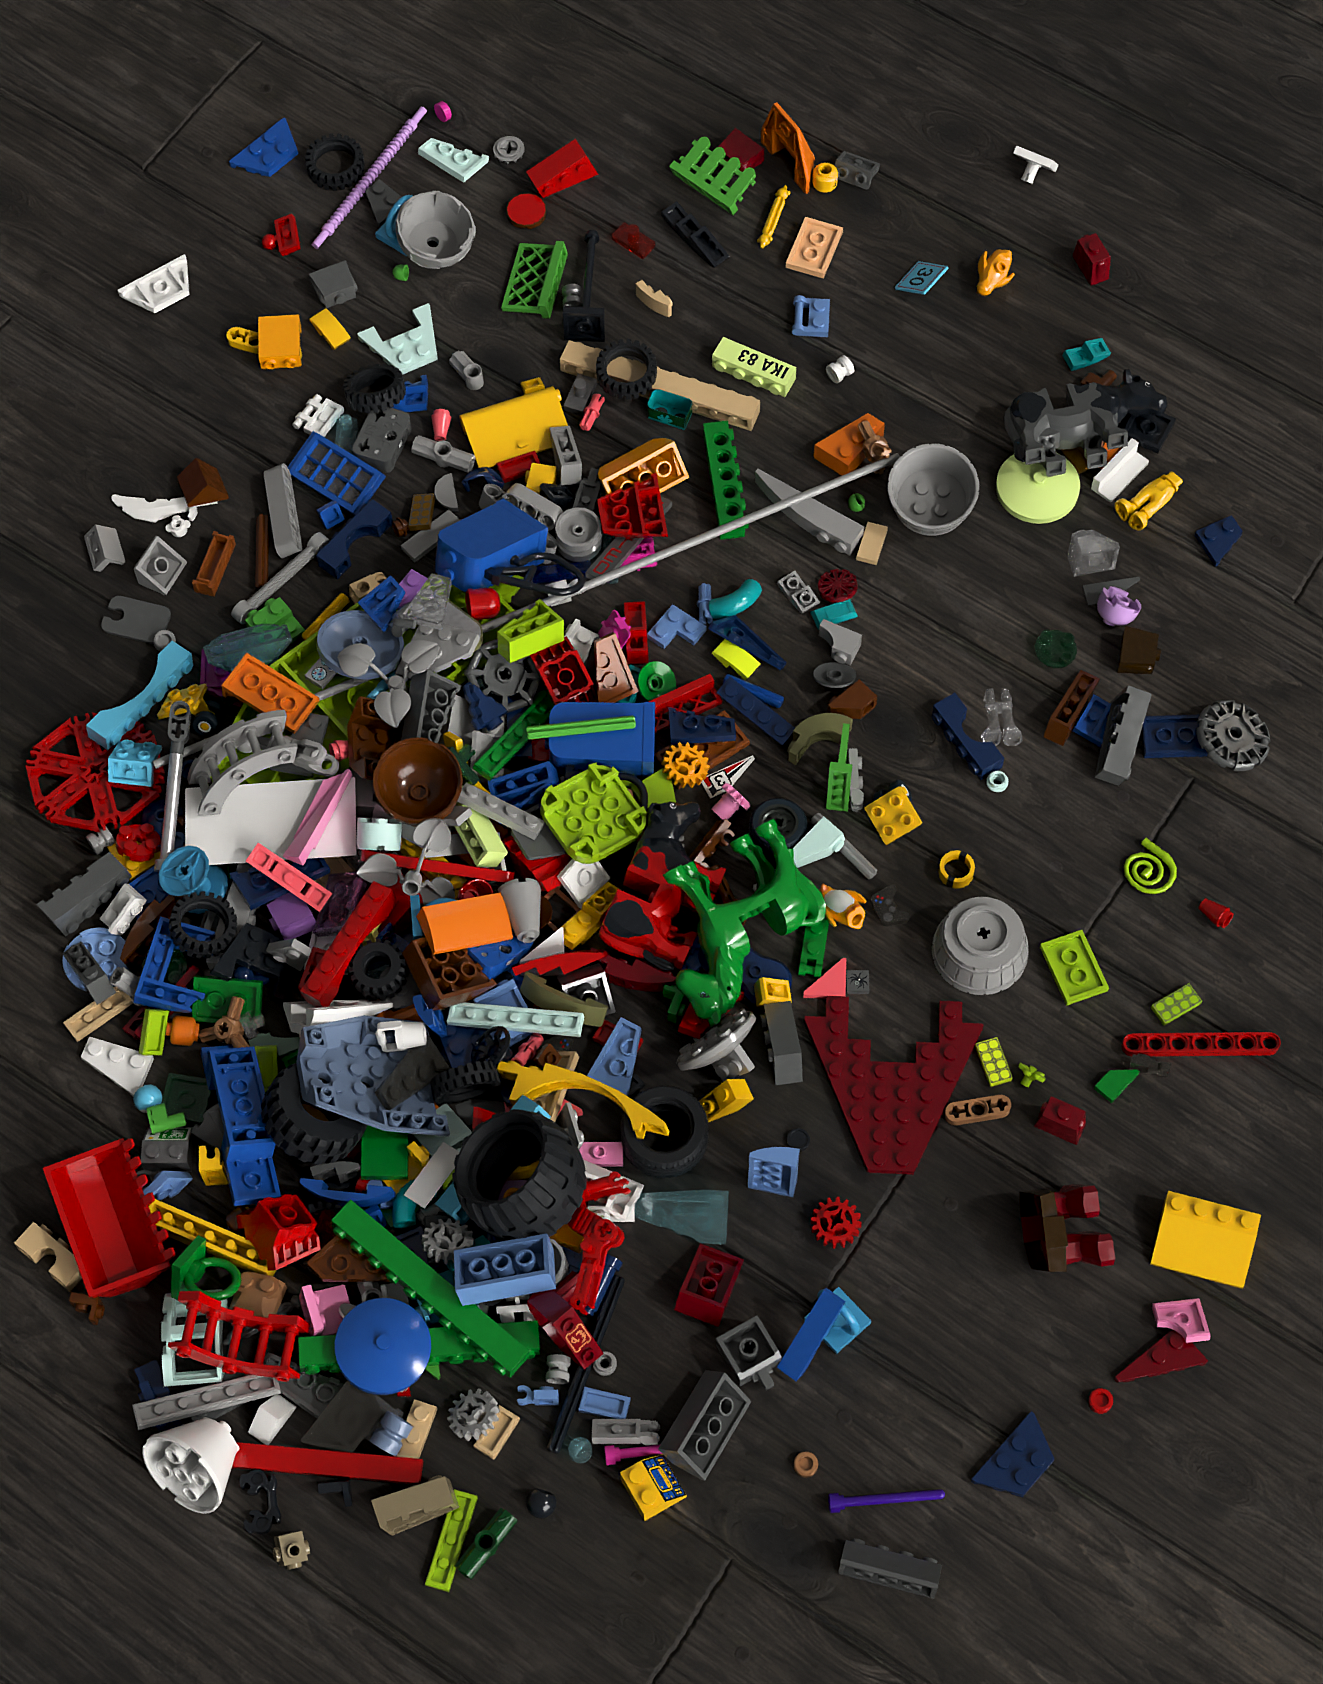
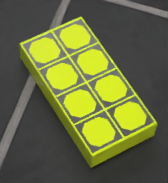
(993, 1062)

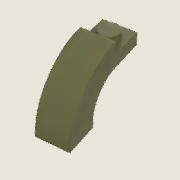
(816, 728)

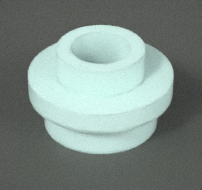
(997, 776)

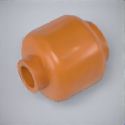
(182, 1030)

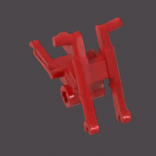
(596, 1238)

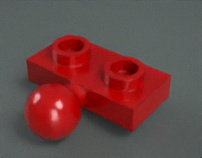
(285, 237)

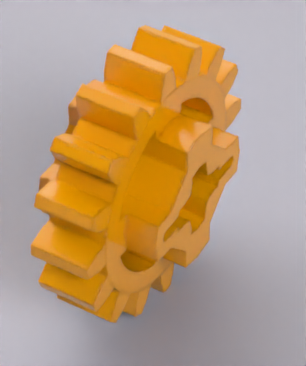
(685, 765)

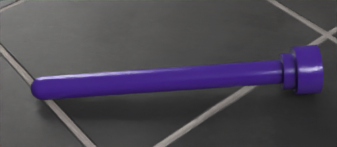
(839, 1502)

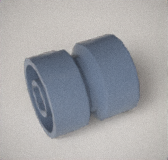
(391, 1433)

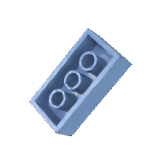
(504, 1269)

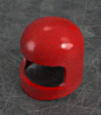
(482, 603)

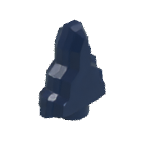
(483, 708)

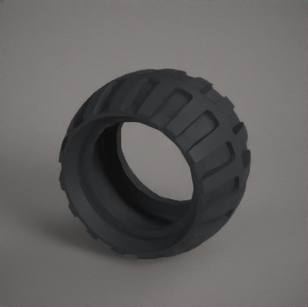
(492, 1156)

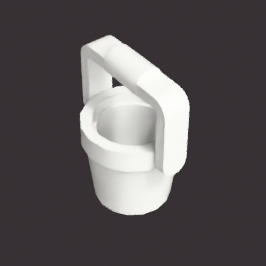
(406, 1035)

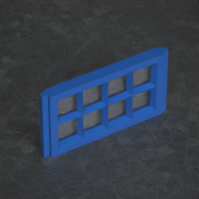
(335, 473)

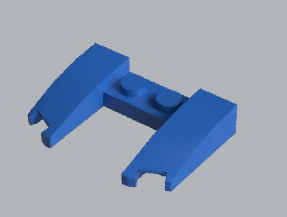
(151, 988)

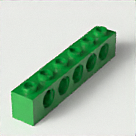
(714, 434)

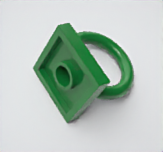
(191, 1266)

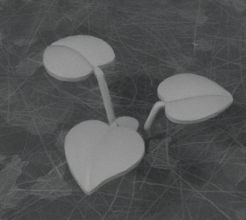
(390, 705)
(381, 868)

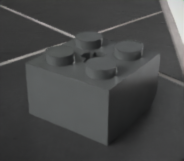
(754, 1365)

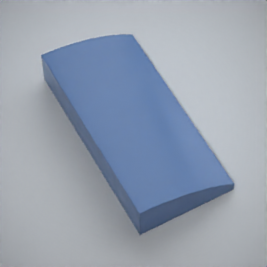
(774, 1170)

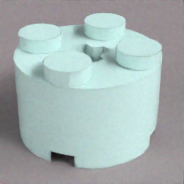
(378, 834)

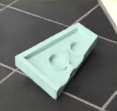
(454, 161)

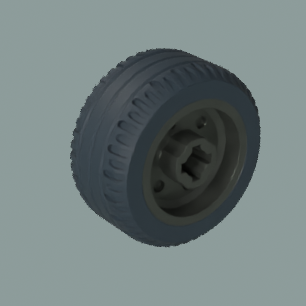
(789, 819)

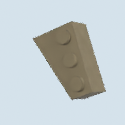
(415, 1505)

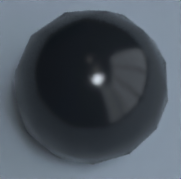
(540, 1503)

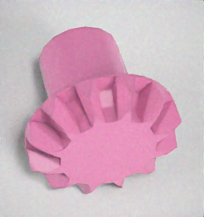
(730, 802)

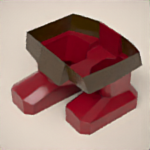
(1044, 1222)

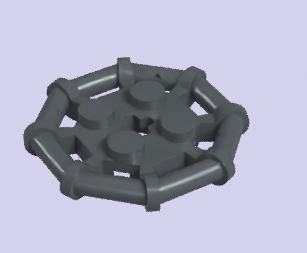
(498, 686)

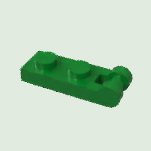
(814, 949)

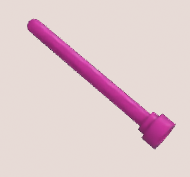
(614, 1454)

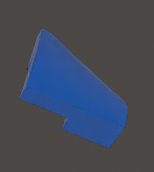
(416, 396)
(433, 1019)

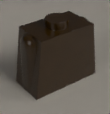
(1138, 651)

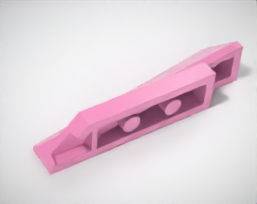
(317, 817)

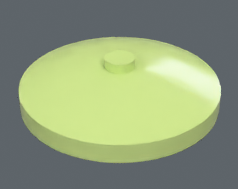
(1034, 496)

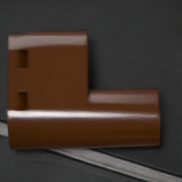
(1106, 379)

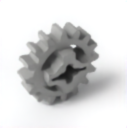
(444, 1238)
(473, 1414)

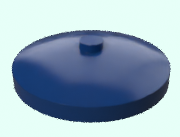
(382, 1346)

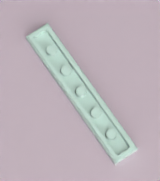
(516, 1019)

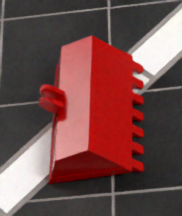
(109, 1219)

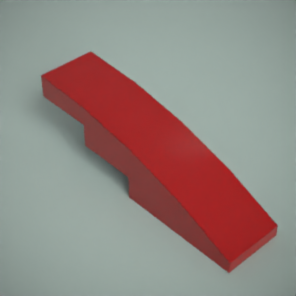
(565, 960)

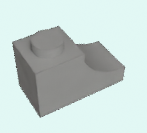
(843, 641)

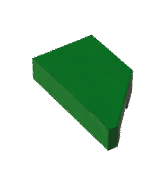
(1115, 1083)

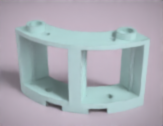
(171, 1332)

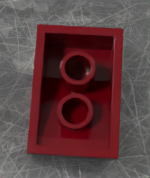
(708, 1285)

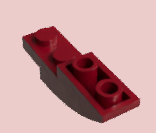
(639, 976)

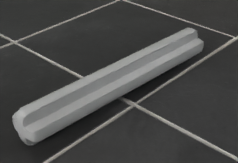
(852, 854)

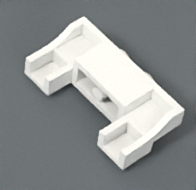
(618, 1205)

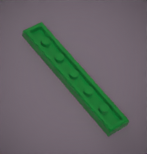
(514, 738)

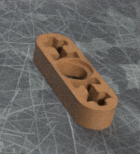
(972, 1118)

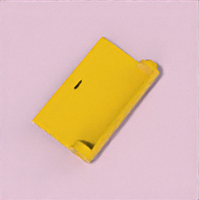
(513, 426)

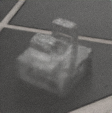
(251, 1024)

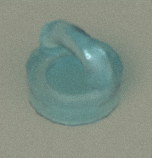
(580, 1450)

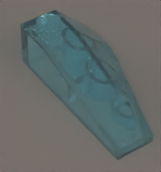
(691, 1213)

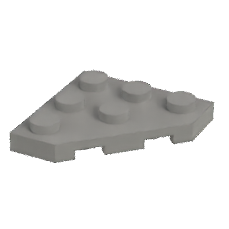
(453, 644)

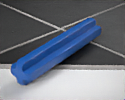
(762, 694)

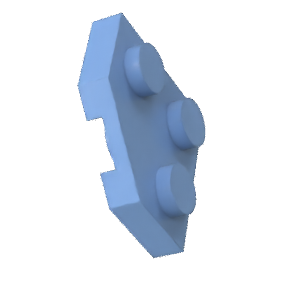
(168, 1184)

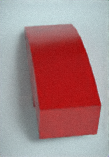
(637, 643)

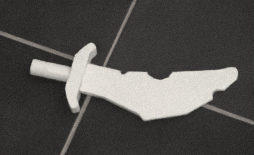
(157, 510)

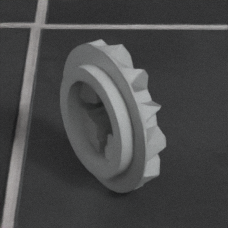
(501, 146)

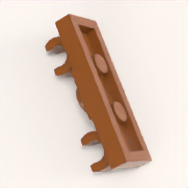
(715, 836)

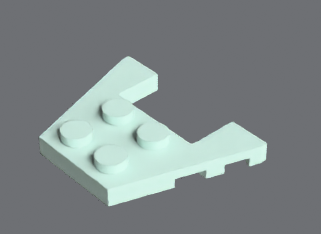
(408, 349)

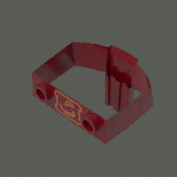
(562, 1322)

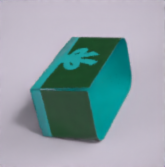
(669, 401)

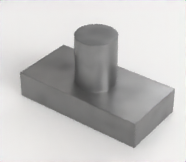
(580, 394)

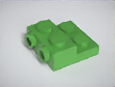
(276, 613)

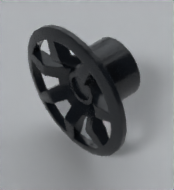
(496, 1049)

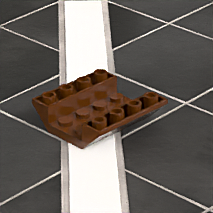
(369, 737)

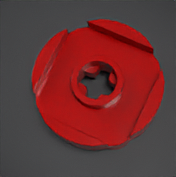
(144, 833)

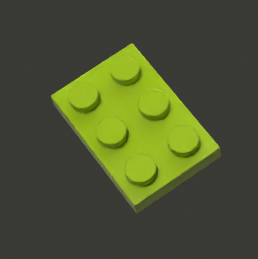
(1074, 967)

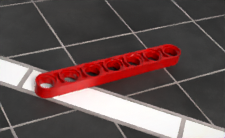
(446, 867)
(1210, 1038)

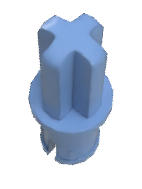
(703, 603)

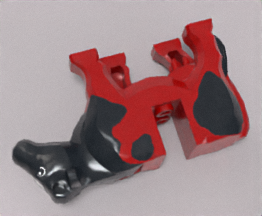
(646, 927)

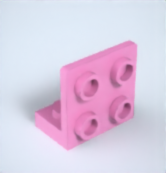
(322, 1308)

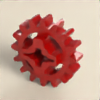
(843, 1227)

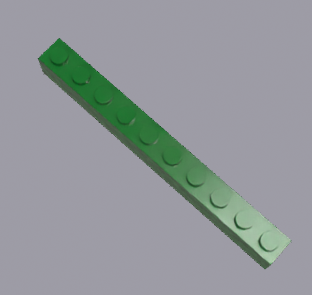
(429, 1288)
(318, 1352)

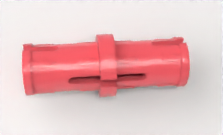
(528, 1049)

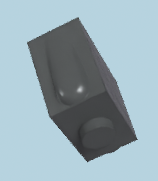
(334, 284)

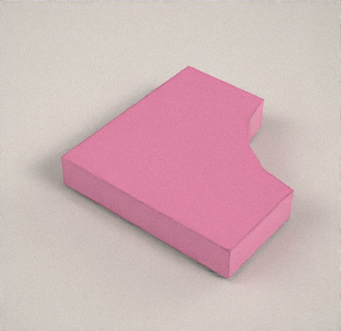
(1184, 1317)

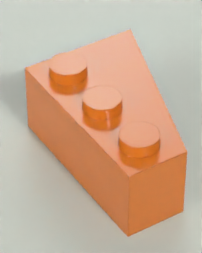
(844, 449)

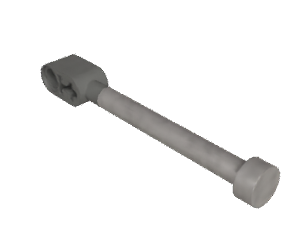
(173, 779)

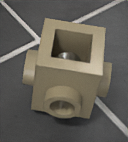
(282, 1547)

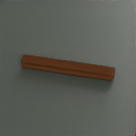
(262, 550)

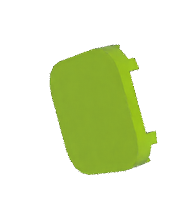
(593, 814)

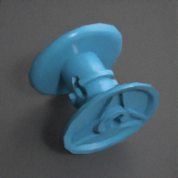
(188, 872)

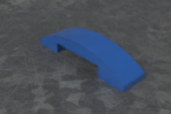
(374, 1196)

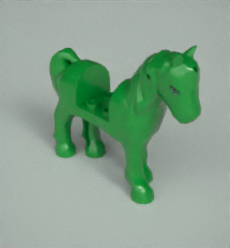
(780, 895)

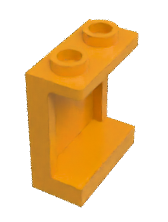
(279, 341)

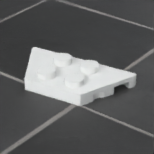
(159, 287)

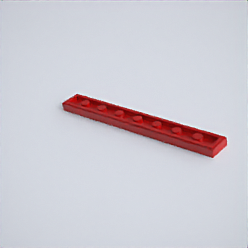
(329, 1463)

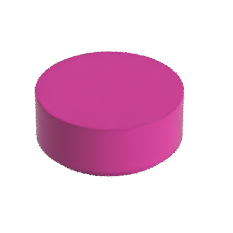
(442, 111)

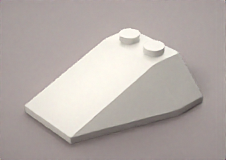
(303, 1014)

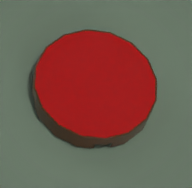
(526, 211)

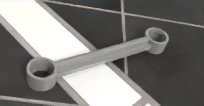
(243, 607)

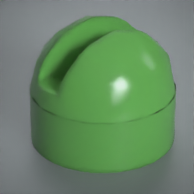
(401, 272)
(853, 504)

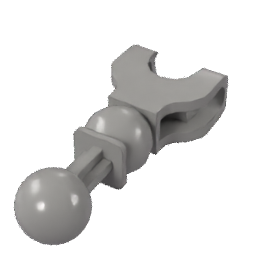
(308, 755)

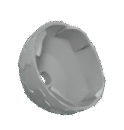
(439, 219)

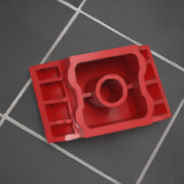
(564, 674)
(542, 870)
(280, 1230)

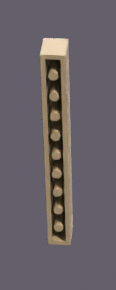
(706, 398)

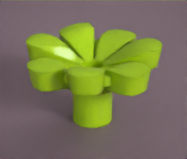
(1030, 1074)

